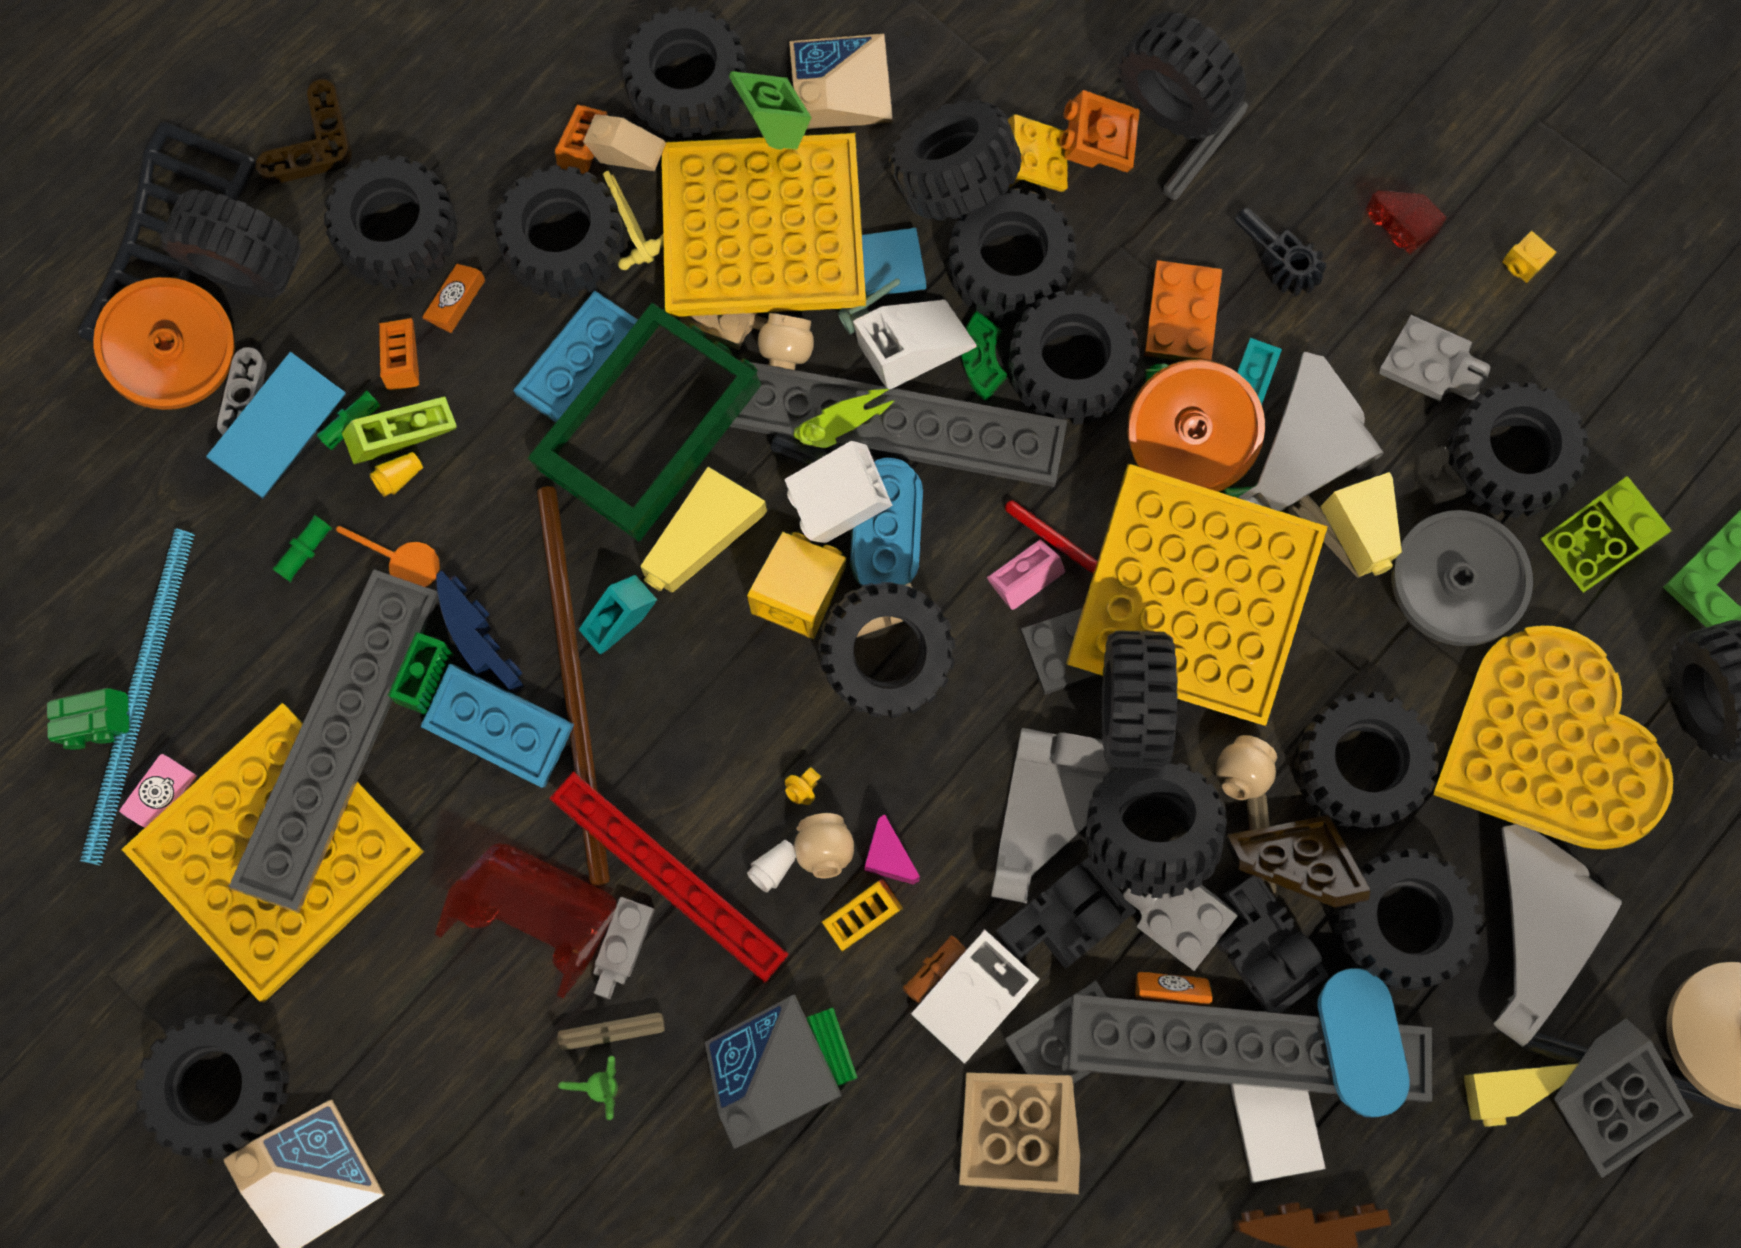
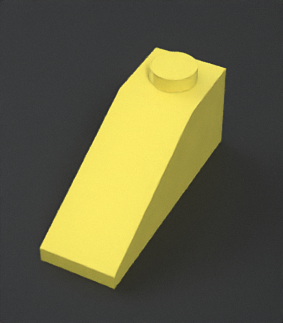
(1511, 1092)

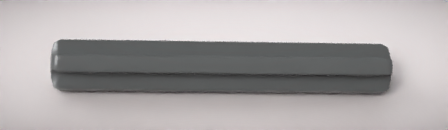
(1200, 155)

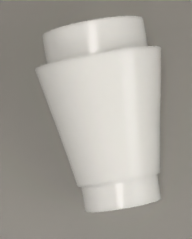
(772, 866)

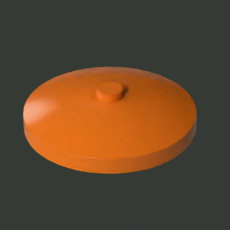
(164, 343)
(1197, 424)

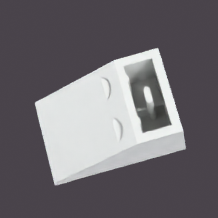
(911, 339)
(975, 996)

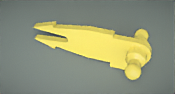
(644, 249)

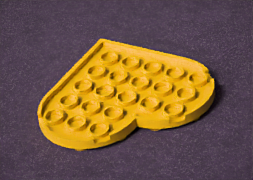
(1550, 747)

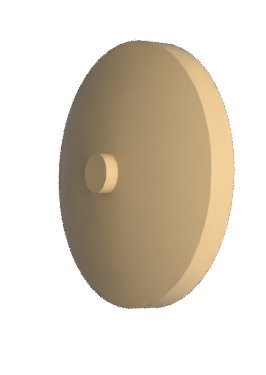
(1707, 1031)

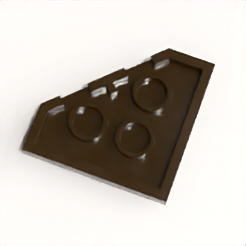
(1303, 858)

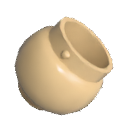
(786, 341)
(1246, 768)
(824, 845)

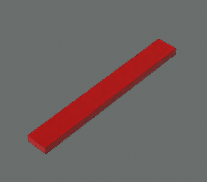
(669, 877)

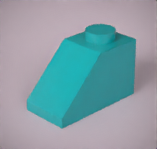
(617, 613)

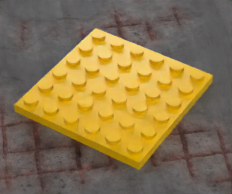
(761, 226)
(1209, 575)
(204, 833)

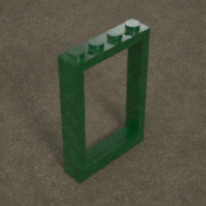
(639, 519)

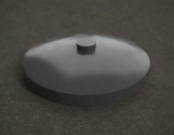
(1462, 578)

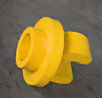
(801, 788)

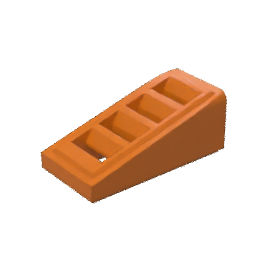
(574, 155)
(403, 373)

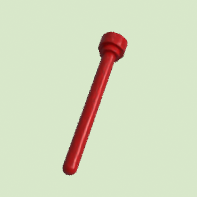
(1051, 536)

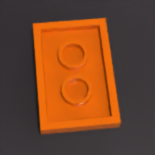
(1183, 312)

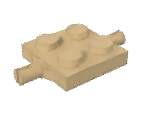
(726, 328)

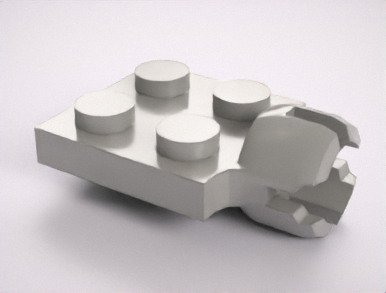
(1434, 362)
(1184, 923)

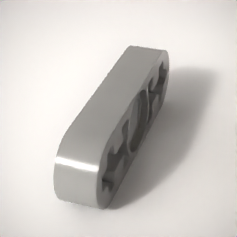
(238, 380)

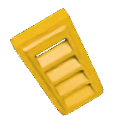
(886, 895)

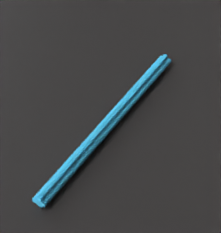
(136, 696)

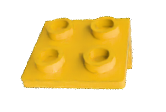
(1040, 153)

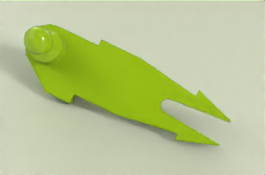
(839, 419)

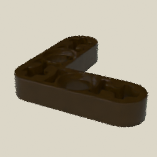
(319, 148)

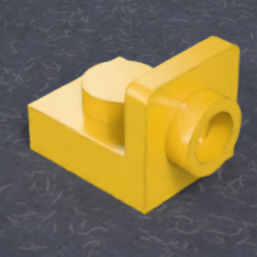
(1528, 257)

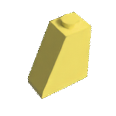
(1366, 523)

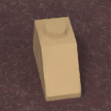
(623, 143)

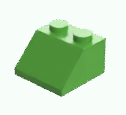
(773, 108)

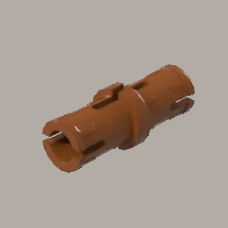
(934, 969)

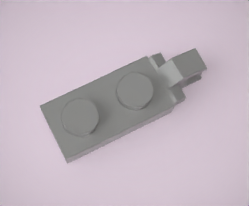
(621, 945)

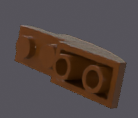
(1297, 1229)

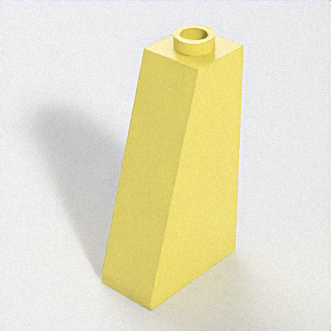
(701, 529)

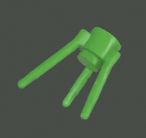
(600, 1087)

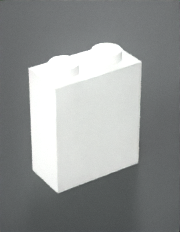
(837, 492)

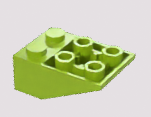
(1606, 534)

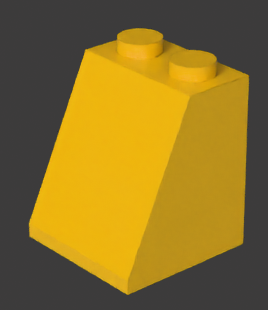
(797, 584)

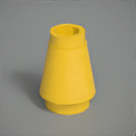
(395, 473)

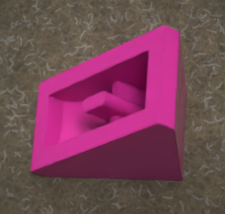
(888, 856)

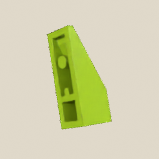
(397, 429)

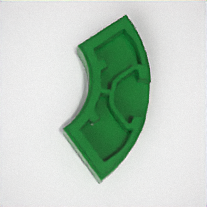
(981, 362)

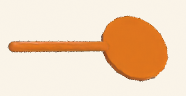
(410, 562)

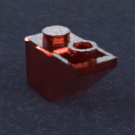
(1406, 217)

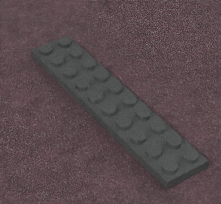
(914, 425)
(333, 744)
(1219, 1045)

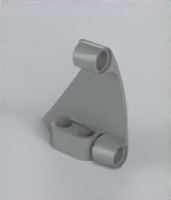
(1316, 439)
(1045, 804)
(1555, 926)

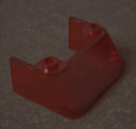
(536, 901)

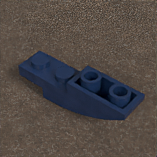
(467, 626)

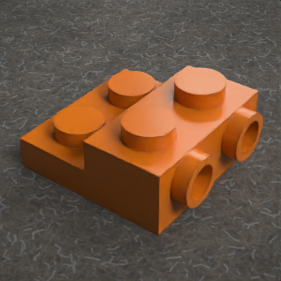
(1100, 132)

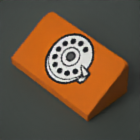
(454, 297)
(1173, 989)

